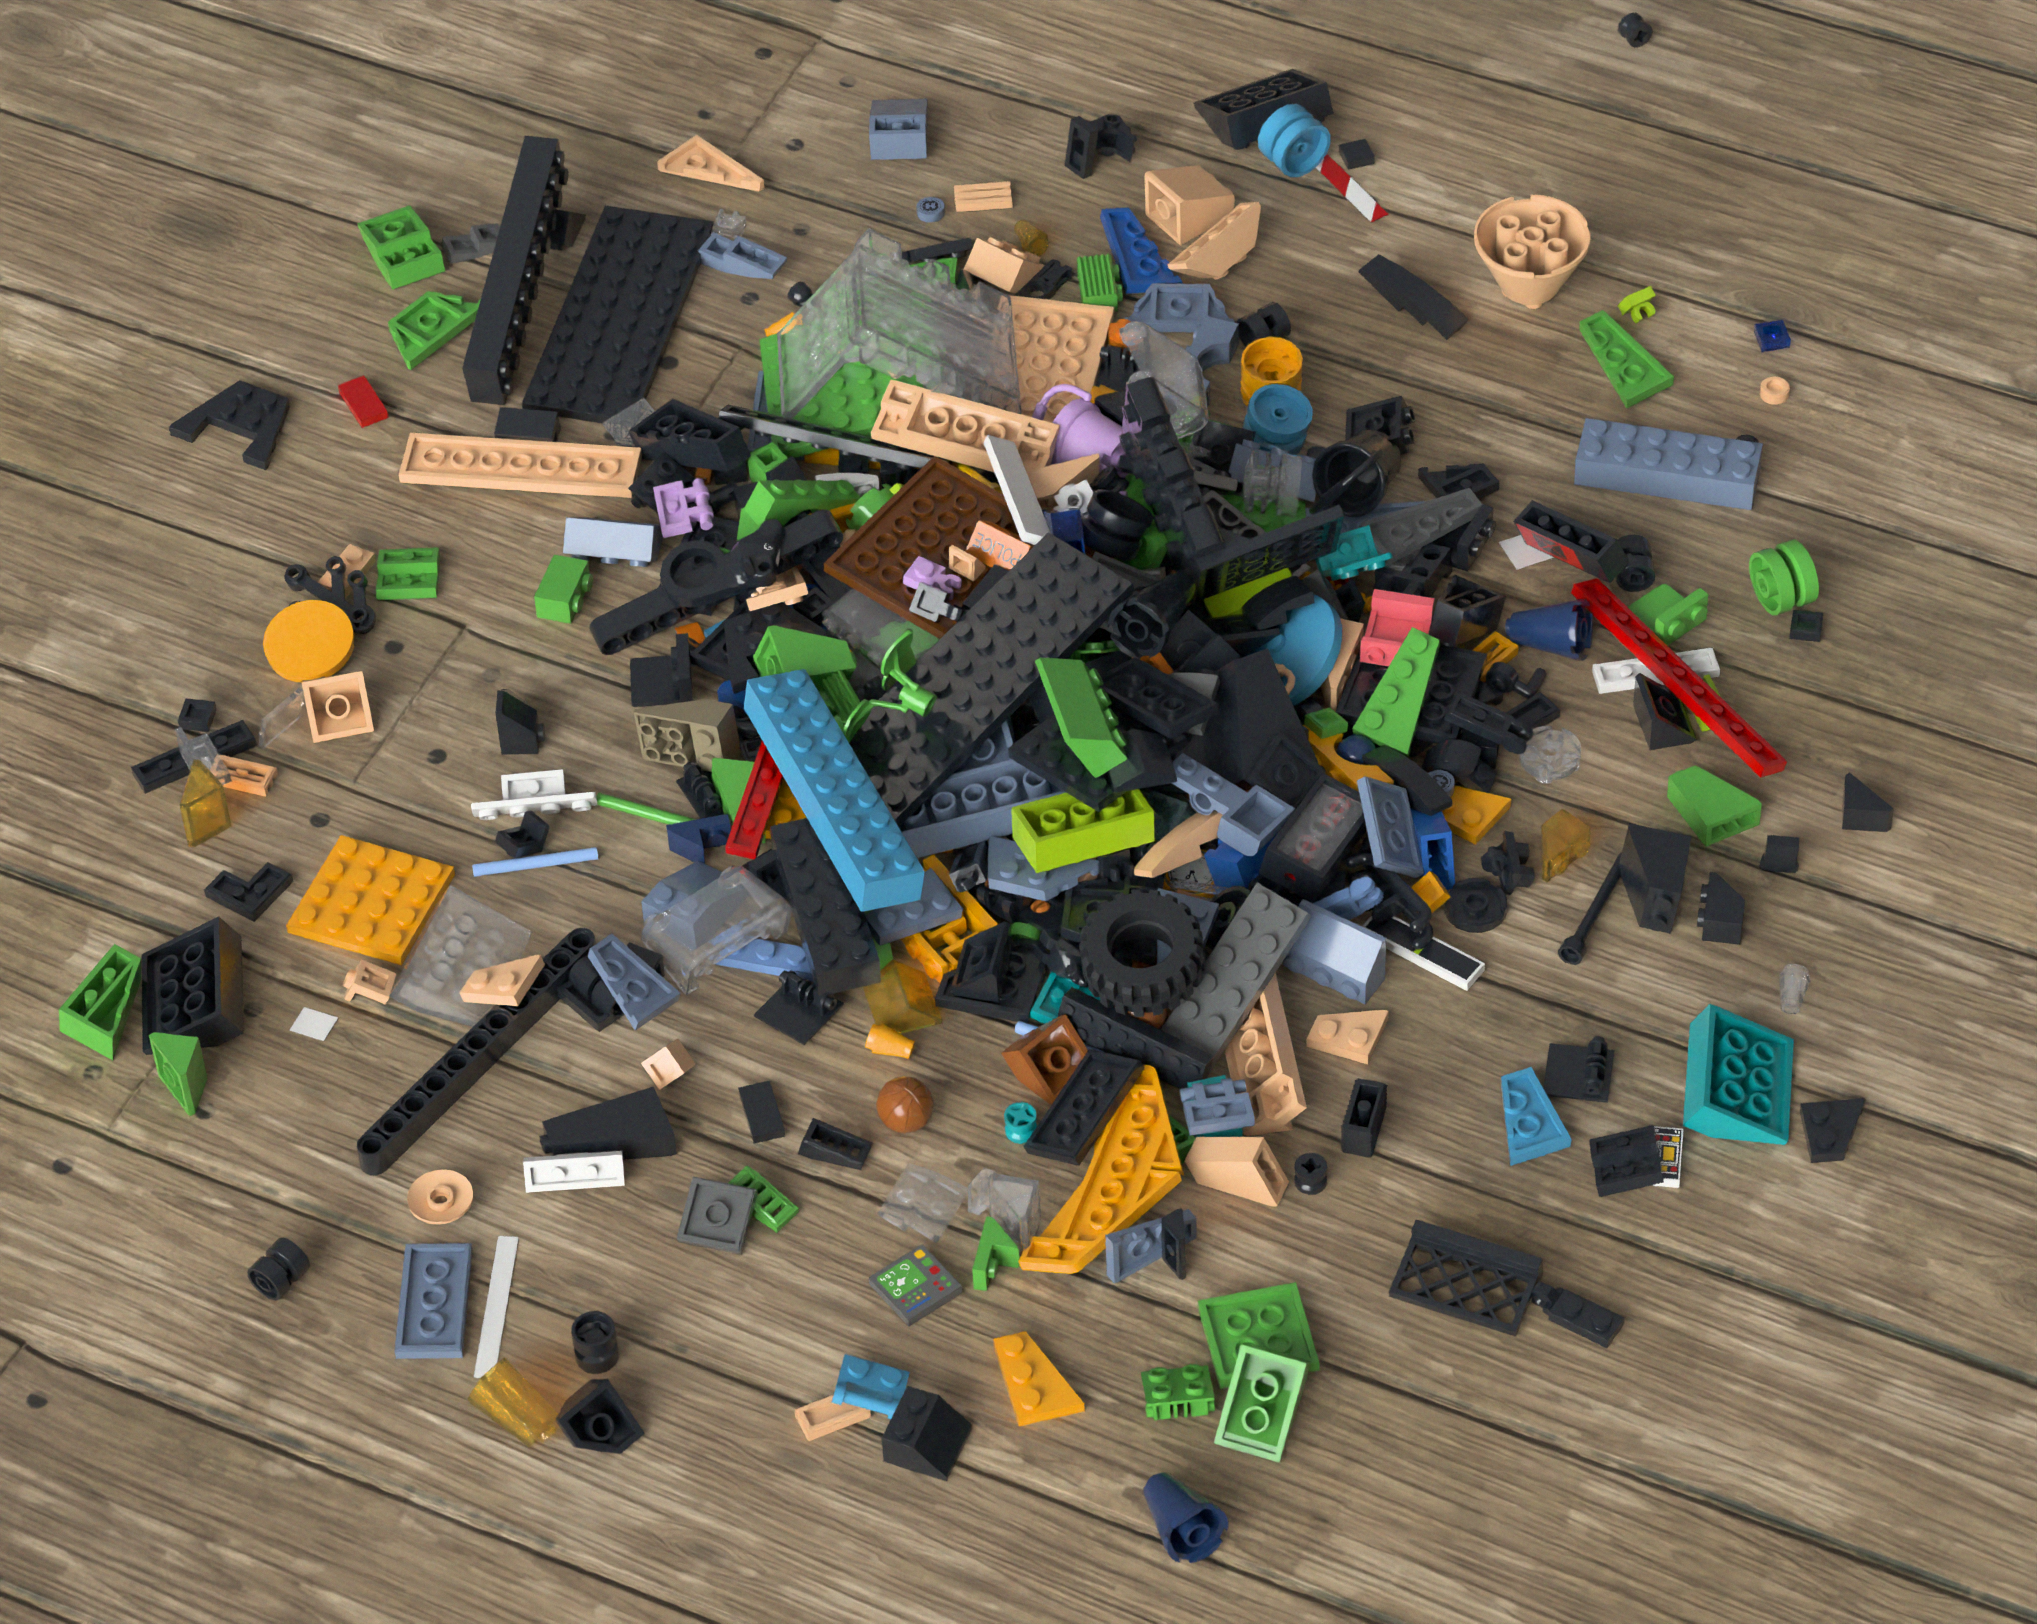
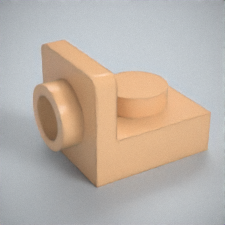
(369, 981)

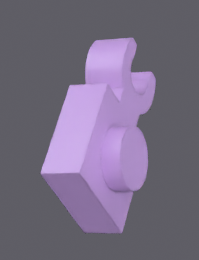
(930, 573)

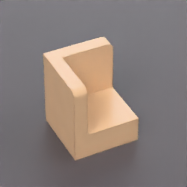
(668, 1064)

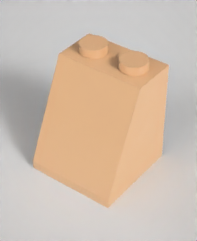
(1185, 201)

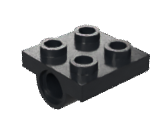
(590, 996)

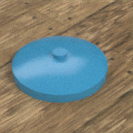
(1307, 646)

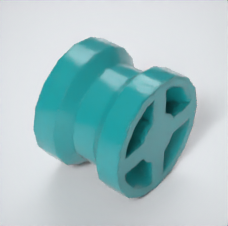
(1014, 1117)

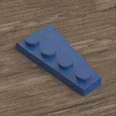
(1134, 253)

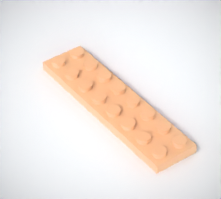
(520, 465)

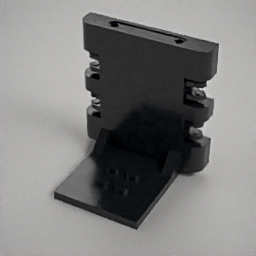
(1206, 552)

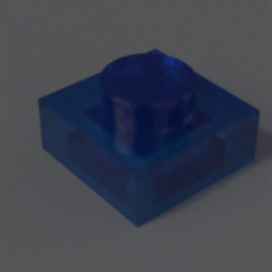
(1772, 335)

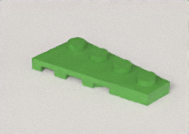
(1625, 362)
(1396, 703)

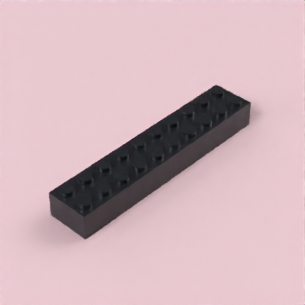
(515, 271)

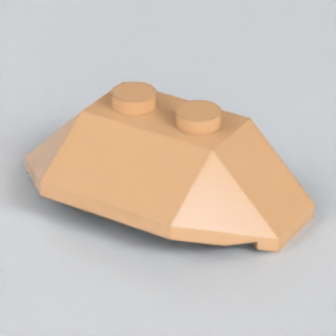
(1221, 245)

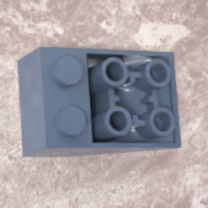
(898, 129)

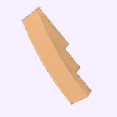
(1179, 845)

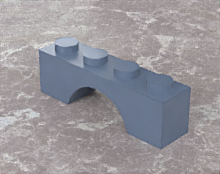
(1214, 345)

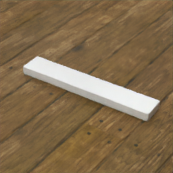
(1016, 489)

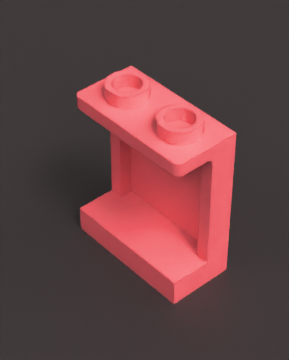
(1390, 622)

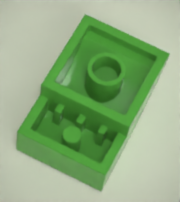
(402, 247)

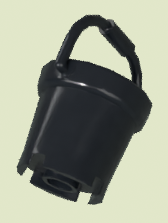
(1355, 473)

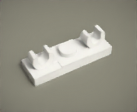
(574, 1171)

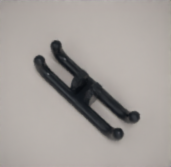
(1397, 898)

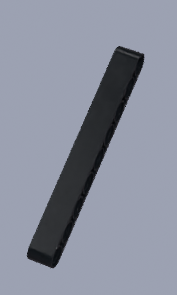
(656, 612)

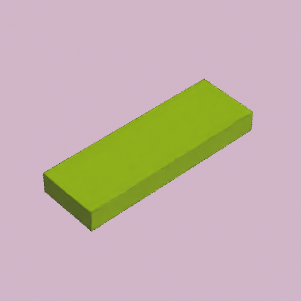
(1232, 600)

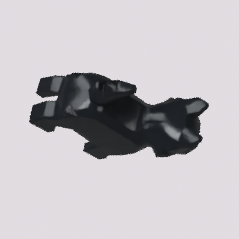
(1065, 956)

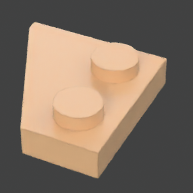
(503, 982)
(1348, 1034)

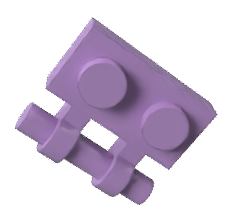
(673, 508)

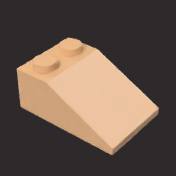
(1336, 681)

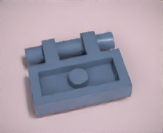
(1217, 1113)

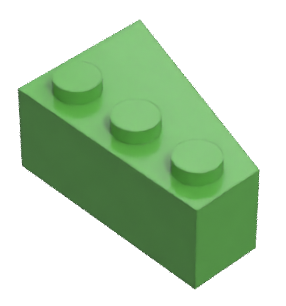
(103, 1002)

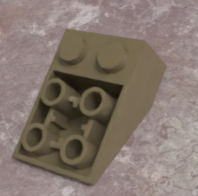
(688, 733)

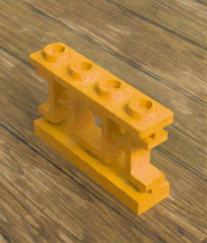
(923, 943)

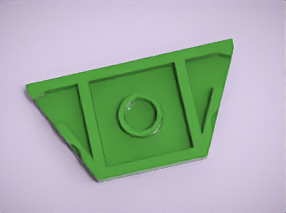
(430, 324)

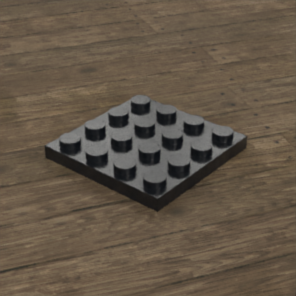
(1453, 672)
(1050, 757)

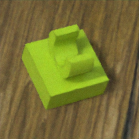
(1636, 302)

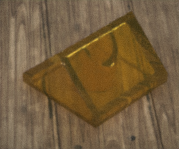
(203, 806)
(902, 999)

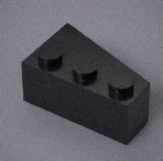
(1465, 612)

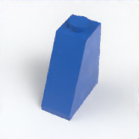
(1435, 846)

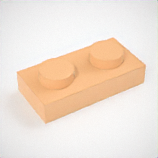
(354, 559)

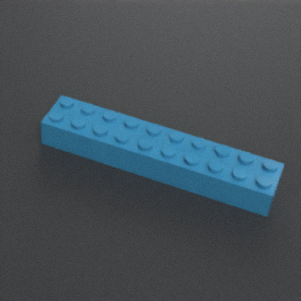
(834, 790)

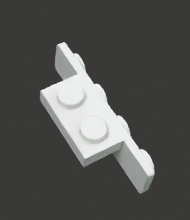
(535, 792)

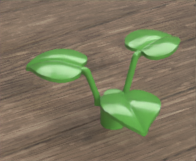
(894, 665)

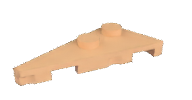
(705, 162)

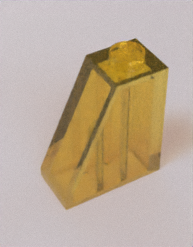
(514, 1404)

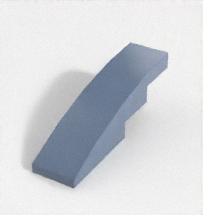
(741, 257)

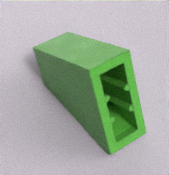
(730, 783)
(1712, 805)

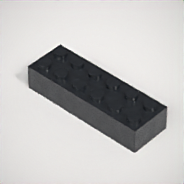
(824, 911)

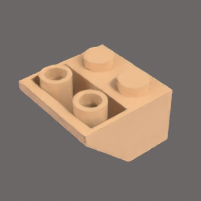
(1002, 264)

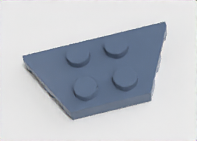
(1178, 307)
(1013, 873)

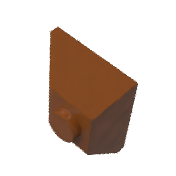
(1046, 1057)

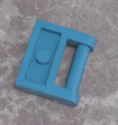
(870, 1385)

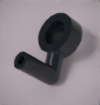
(1506, 679)

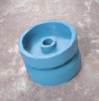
(1294, 140)
(1279, 418)

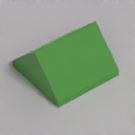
(180, 1067)

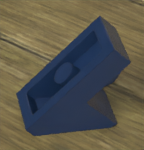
(693, 836)

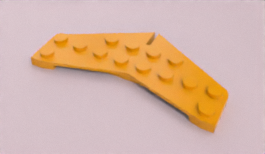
(1127, 1176)

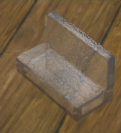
(202, 749)

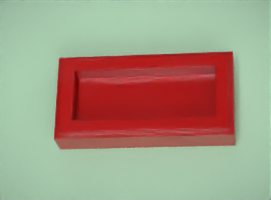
(362, 401)

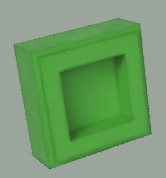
(1325, 723)

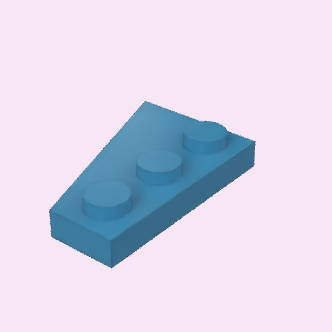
(1530, 1118)

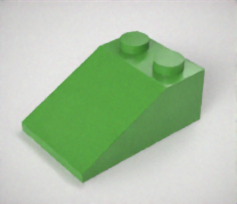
(1262, 1401)

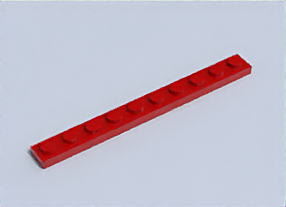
(1680, 678)

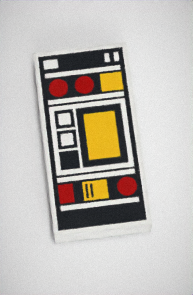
(1670, 1151)

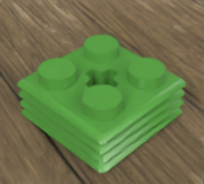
(839, 697)

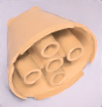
(1531, 246)

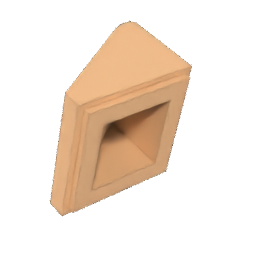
(965, 563)

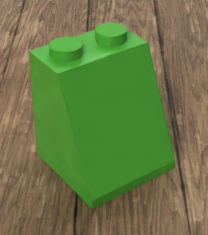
(794, 650)

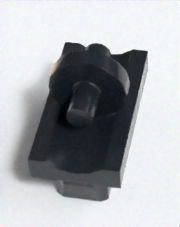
(1505, 863)

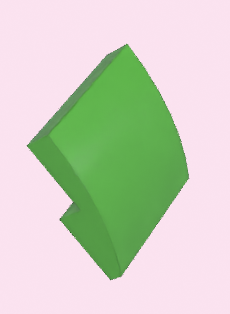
(407, 573)

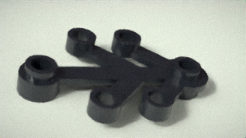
(337, 596)

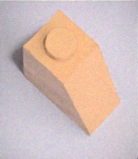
(1238, 1167)

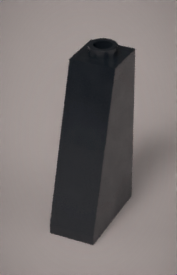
(624, 1124)

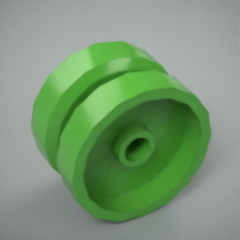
(1783, 577)

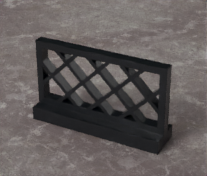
(1482, 1256)

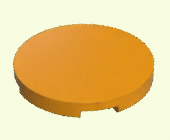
(309, 640)

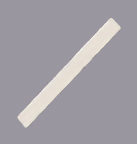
(496, 1304)

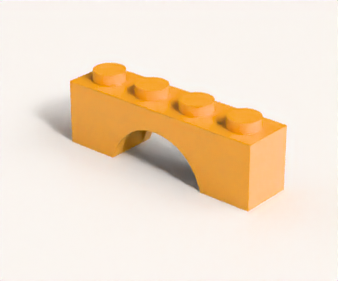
(1339, 768)

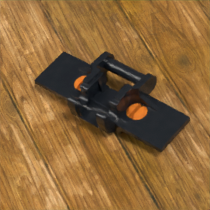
(1020, 908)

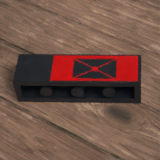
(1571, 541)

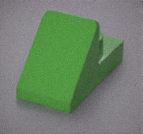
(993, 1250)

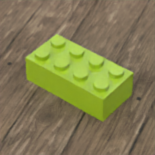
(1068, 831)

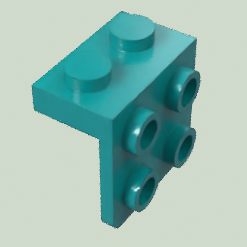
(1353, 552)

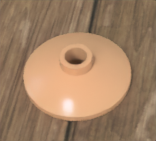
(440, 1186)

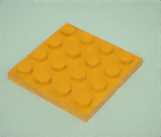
(370, 900)

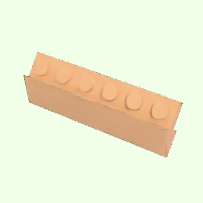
(958, 427)
(1266, 1060)

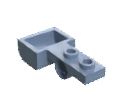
(1247, 818)

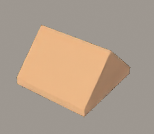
(337, 706)

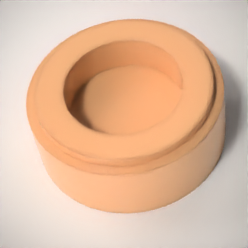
(1774, 390)

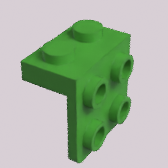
(1670, 613)

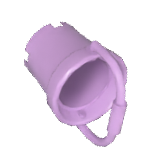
(1082, 429)

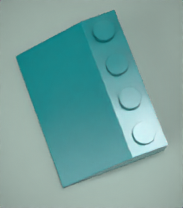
(1737, 1079)

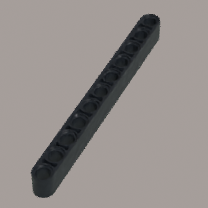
(468, 1060)

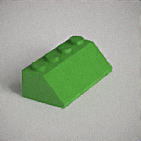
(1083, 713)

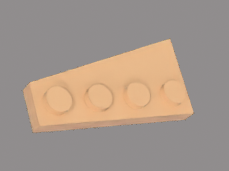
(787, 588)

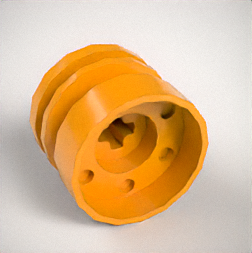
(1268, 363)

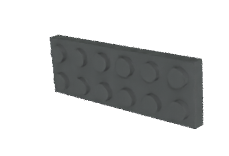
(1238, 971)

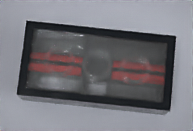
(1316, 839)

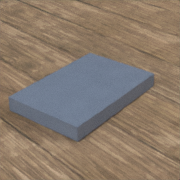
(1390, 827)

